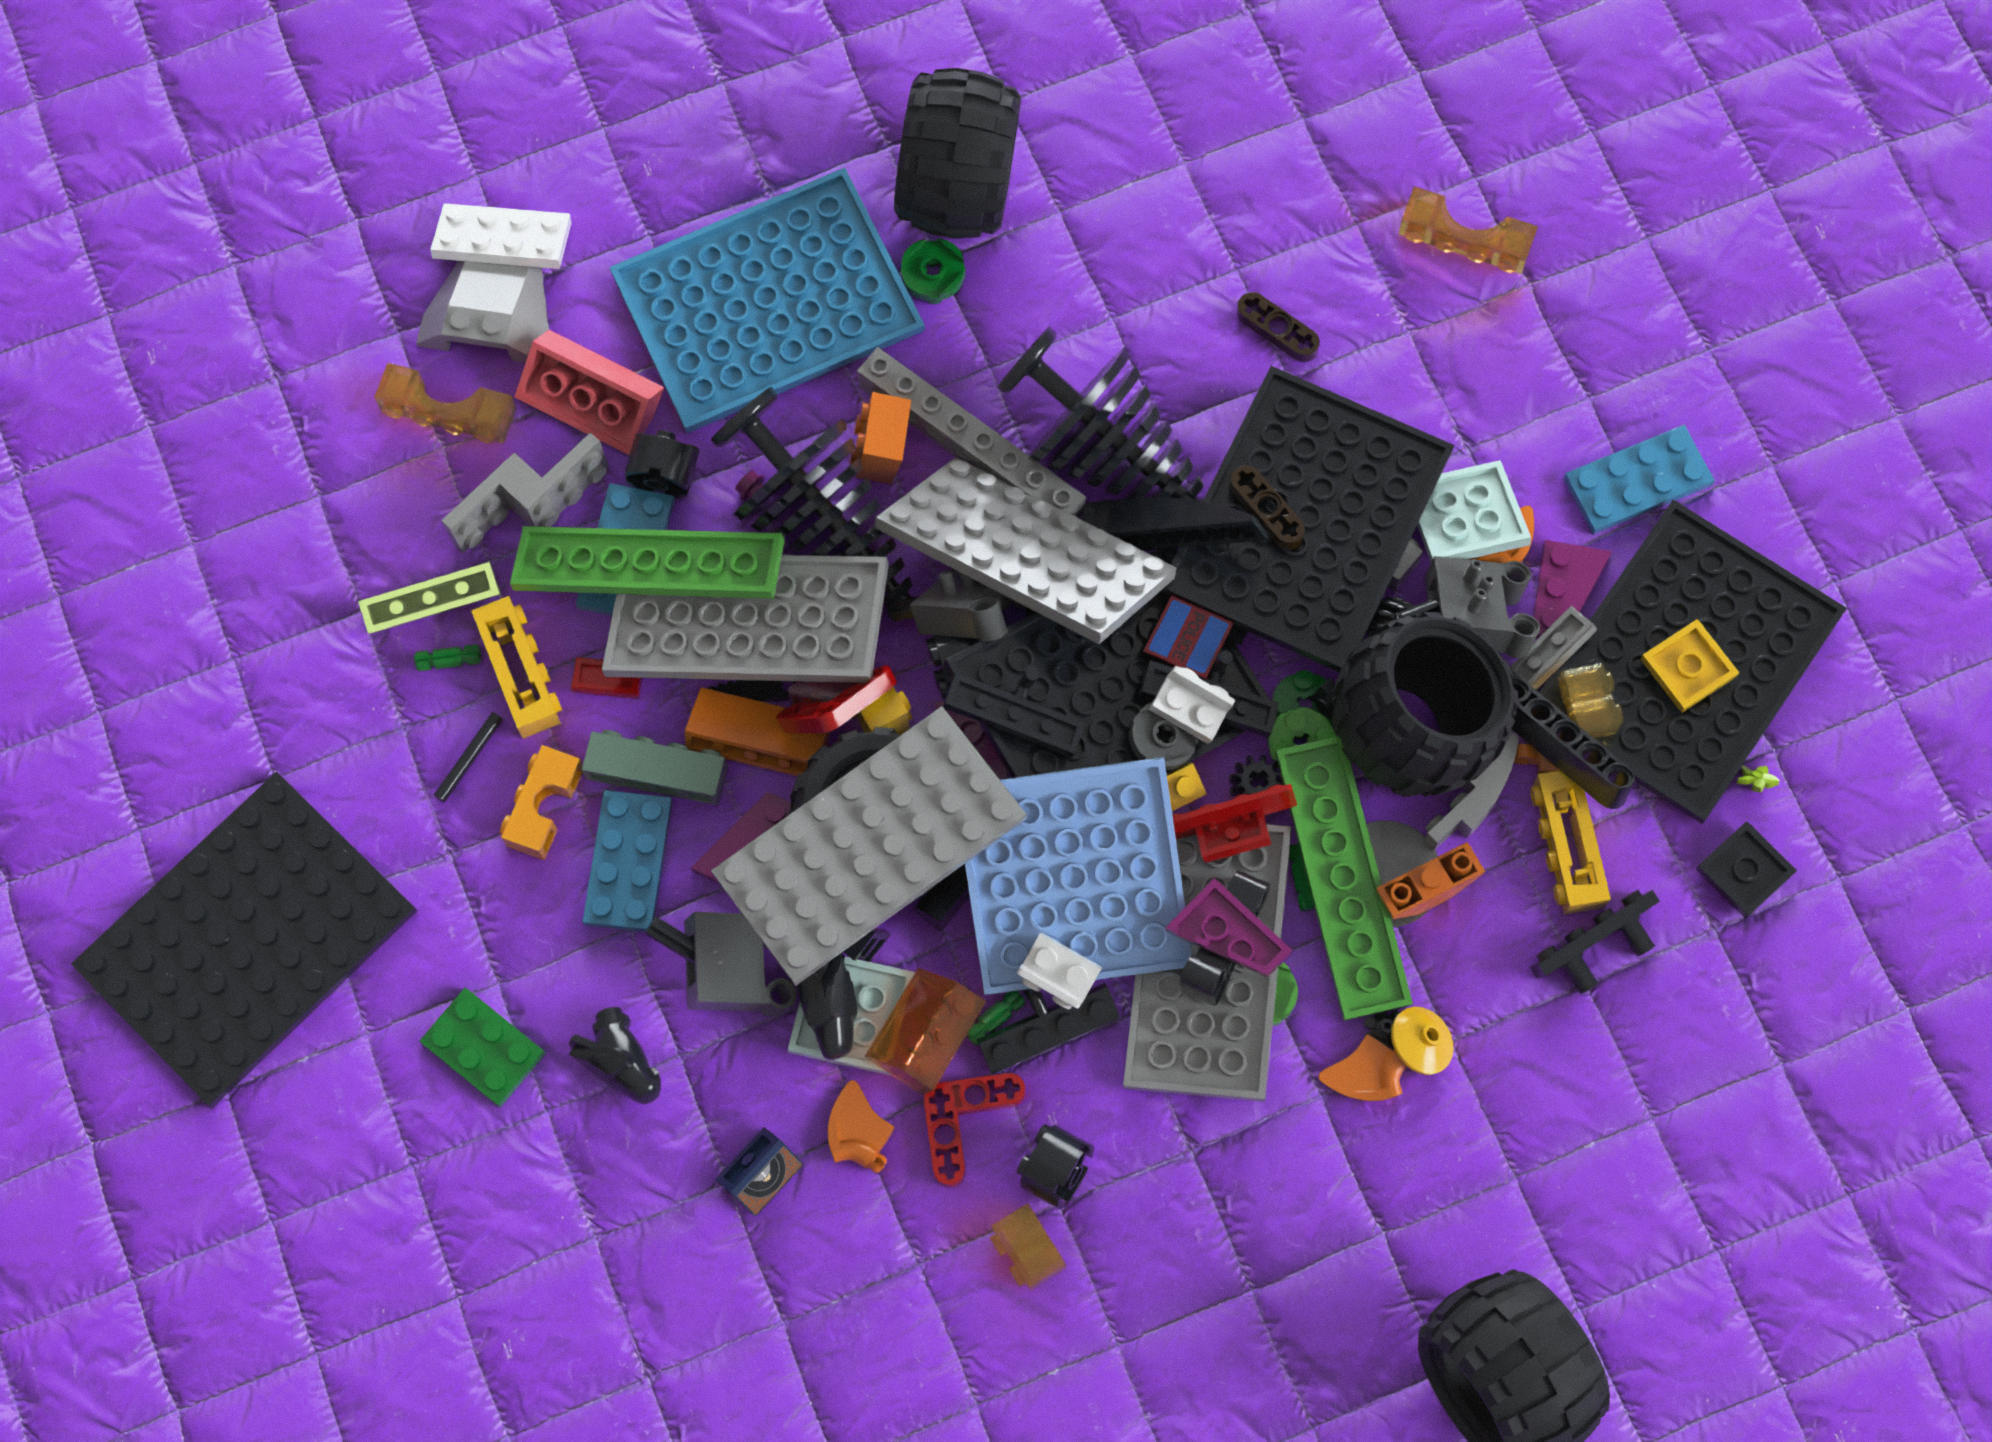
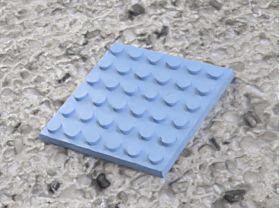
(1086, 870)

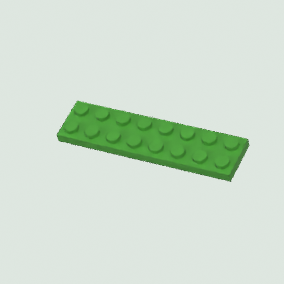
(648, 562)
(1343, 879)

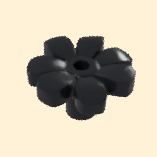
(1378, 1025)

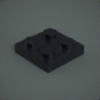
(1746, 869)

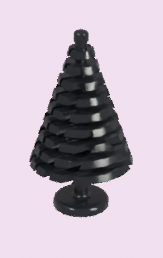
(1109, 432)
(804, 485)

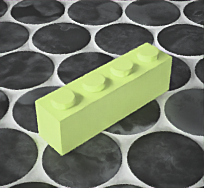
(429, 598)

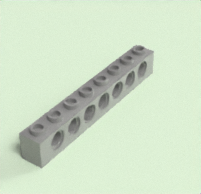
(965, 434)

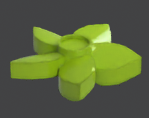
(1758, 778)

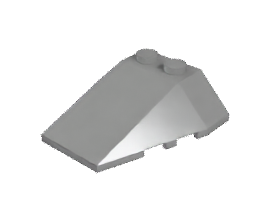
(487, 308)

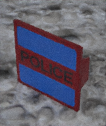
(1188, 637)

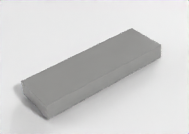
(1554, 647)

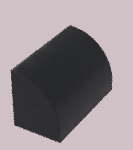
(944, 899)

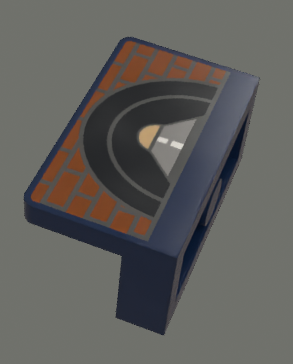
(759, 1171)

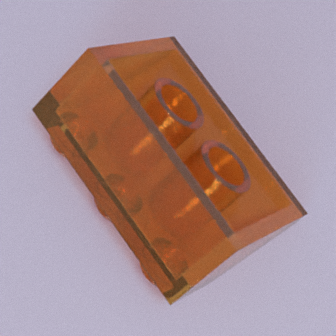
(925, 1030)

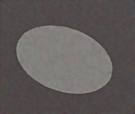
(1396, 852)

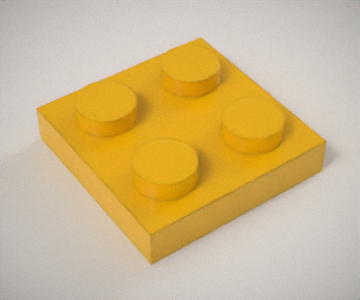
(1689, 665)

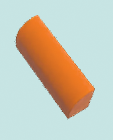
(748, 733)

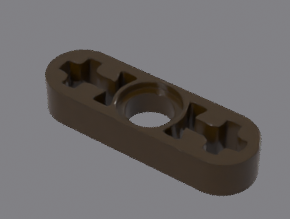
(1302, 332)
(1244, 495)

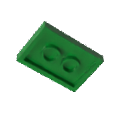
(482, 1047)

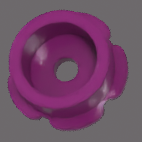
(749, 485)

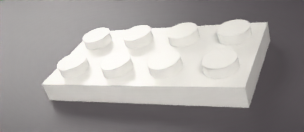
(501, 236)

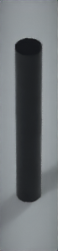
(468, 757)

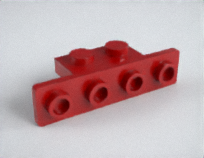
(1234, 824)

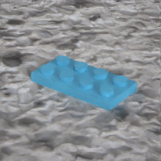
(1638, 479)
(627, 509)
(627, 861)

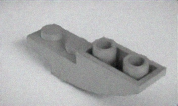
(1471, 809)

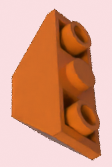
(1431, 882)

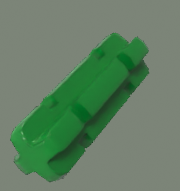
(447, 657)
(1300, 879)
(995, 1016)

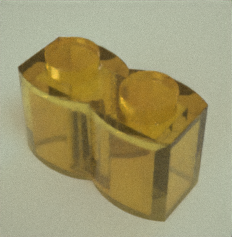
(1589, 699)
(1027, 1247)

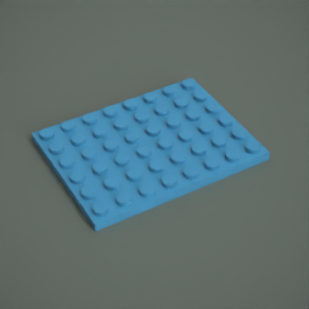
(766, 299)

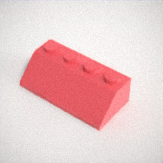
(587, 391)

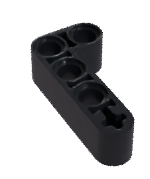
(1207, 973)

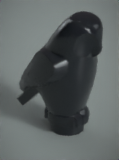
(830, 1007)
(617, 1057)

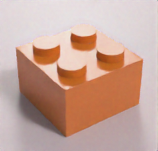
(881, 437)

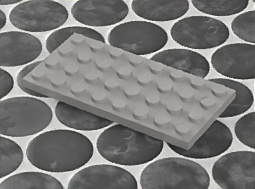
(1026, 549)
(812, 631)
(868, 845)
(1200, 1047)

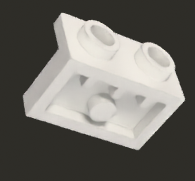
(1192, 703)
(1058, 972)

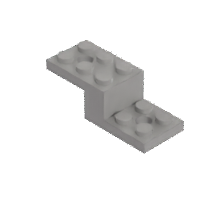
(528, 494)

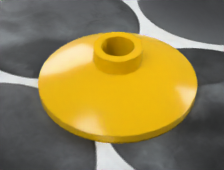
(1422, 1040)

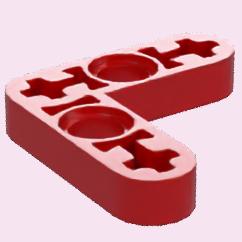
(827, 716)
(958, 1106)

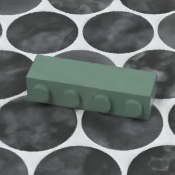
(655, 767)

